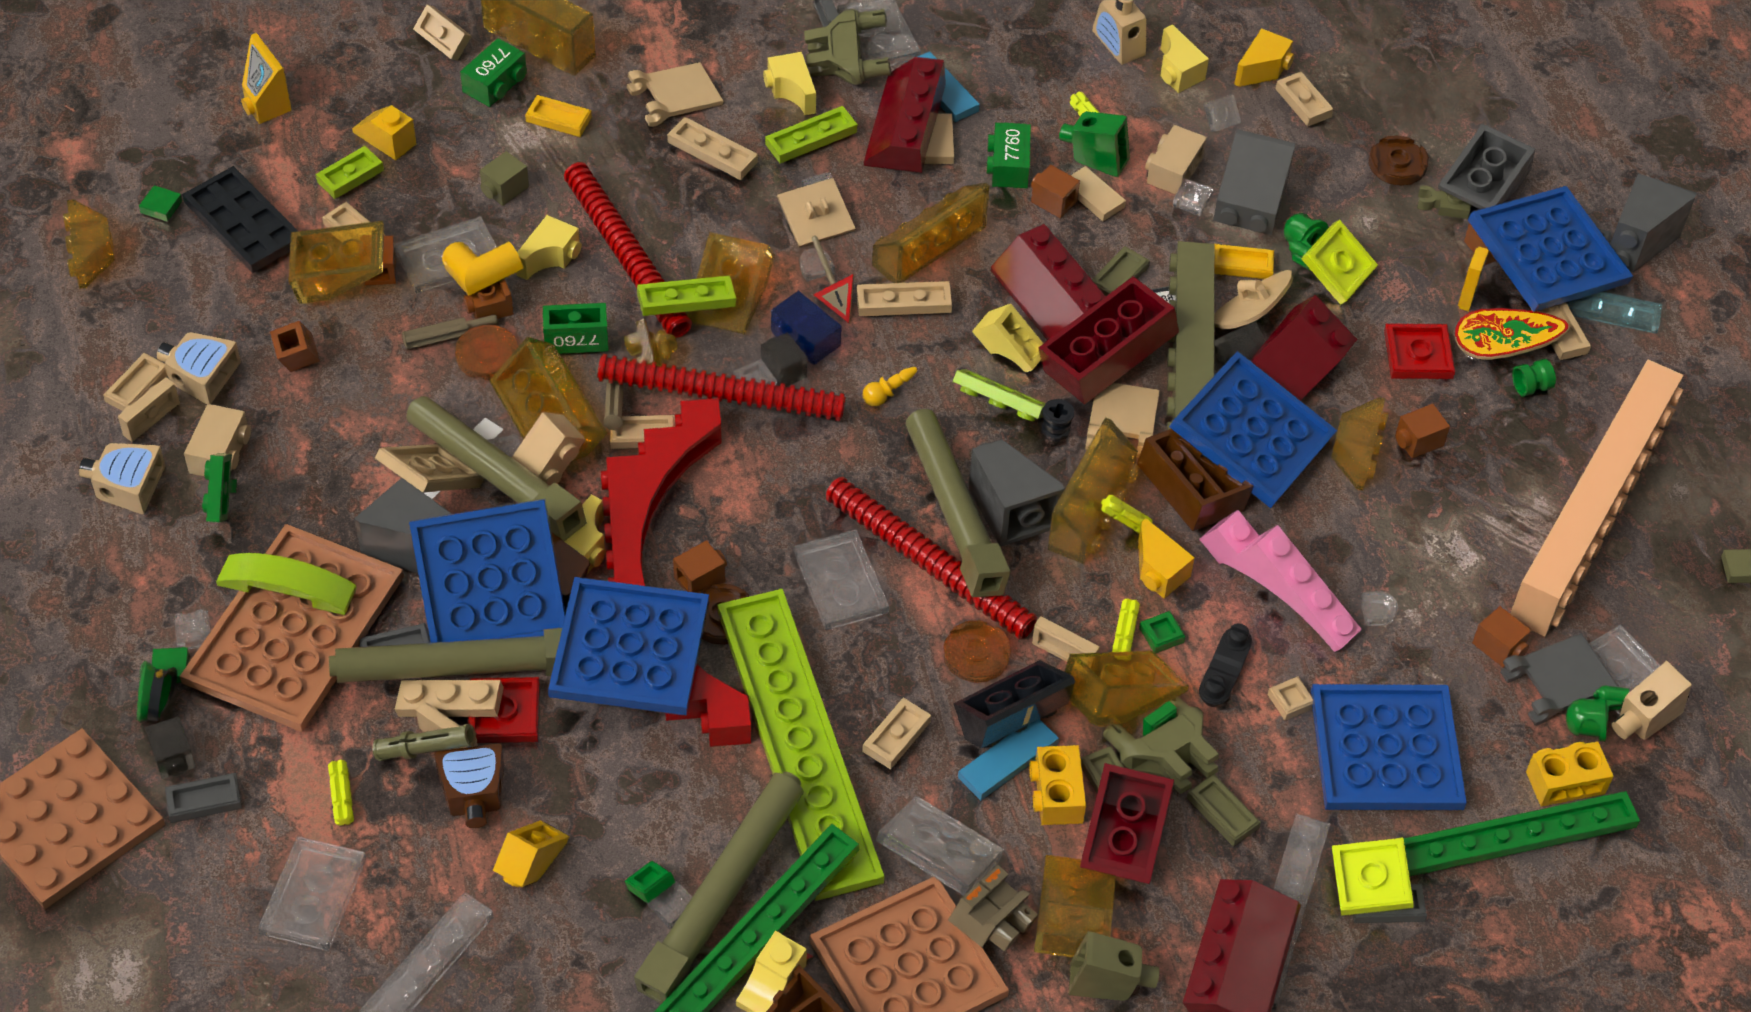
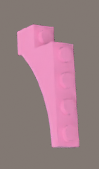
(1285, 572)

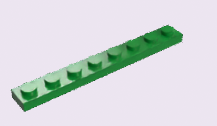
(1520, 833)
(773, 912)

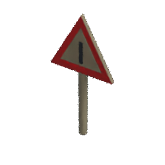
(839, 294)

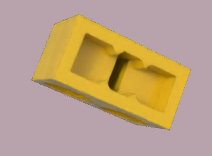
(1571, 779)
(1058, 785)

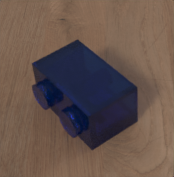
(808, 326)

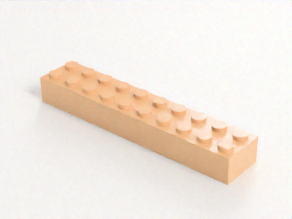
(1596, 498)

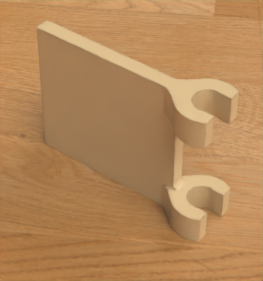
(675, 91)
(1129, 408)

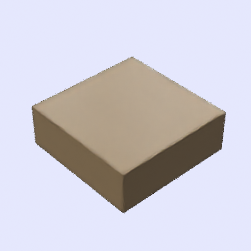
(1291, 698)

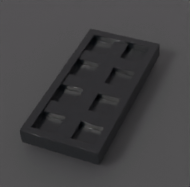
(241, 218)

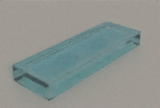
(1618, 311)

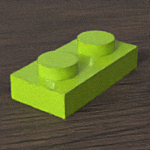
(349, 172)

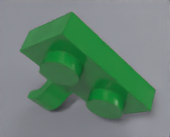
(218, 473)

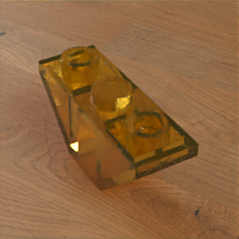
(88, 242)
(1358, 440)

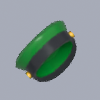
(154, 691)

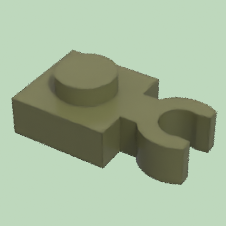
(1444, 202)

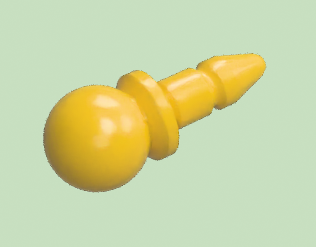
(877, 392)

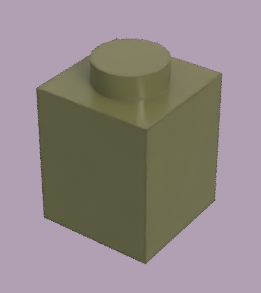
(504, 178)

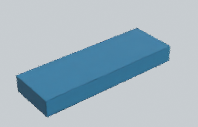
(956, 98)
(1006, 759)

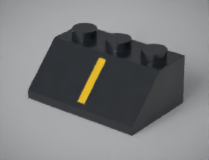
(1013, 703)

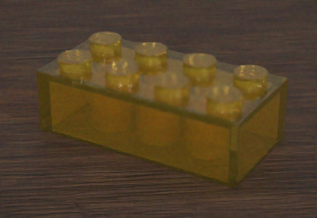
(545, 28)

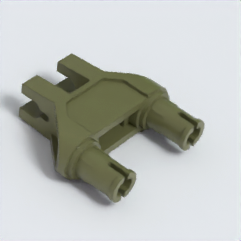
(838, 48)
(1168, 747)

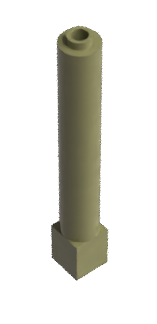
(495, 466)
(982, 561)
(446, 658)
(672, 959)

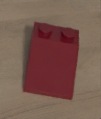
(1304, 347)
(1127, 823)

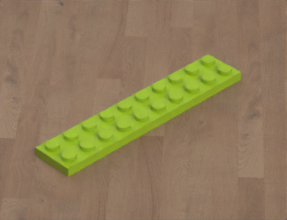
(797, 730)

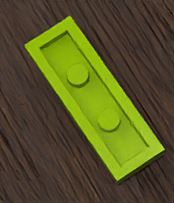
(811, 134)
(686, 295)
(999, 394)

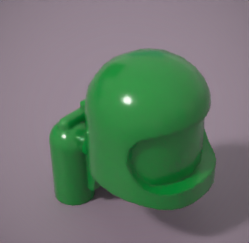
(1301, 234)
(1590, 716)

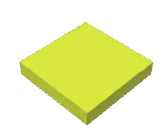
(1339, 262)
(1372, 876)

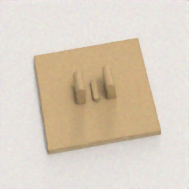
(816, 212)

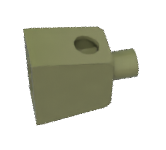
(1109, 968)

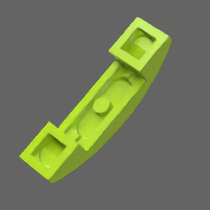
(289, 577)

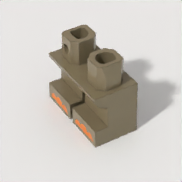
(989, 907)

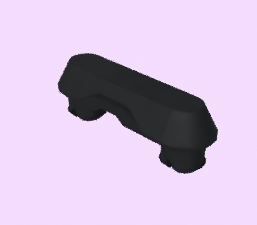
(1225, 665)

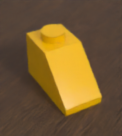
(1264, 59)
(388, 131)
(1161, 560)
(529, 853)

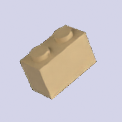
(1176, 159)
(217, 432)
(549, 447)

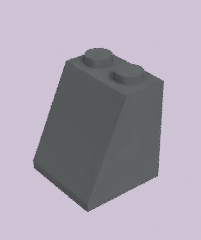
(1254, 182)
(1650, 220)
(1012, 492)
(385, 527)

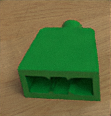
(1099, 141)

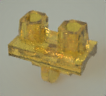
(649, 344)

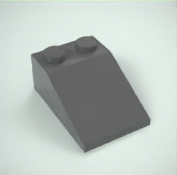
(1488, 169)

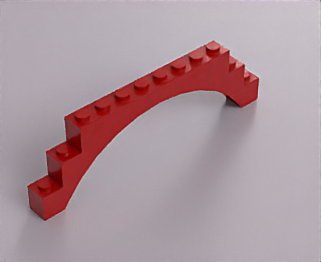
(635, 493)

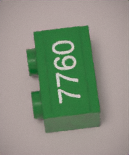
(493, 72)
(1010, 155)
(576, 327)

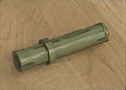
(411, 744)

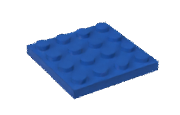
(1550, 248)
(1253, 428)
(489, 573)
(629, 646)
(1387, 747)

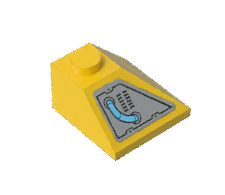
(264, 83)

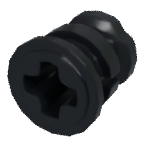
(1057, 419)

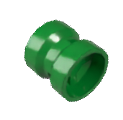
(1534, 377)

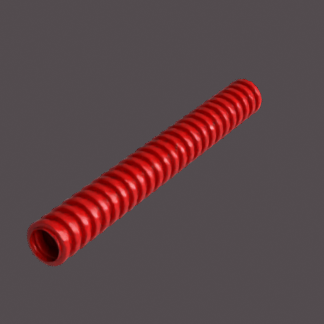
(620, 239)
(721, 387)
(926, 554)

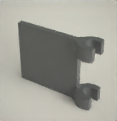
(1560, 675)

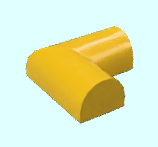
(481, 271)

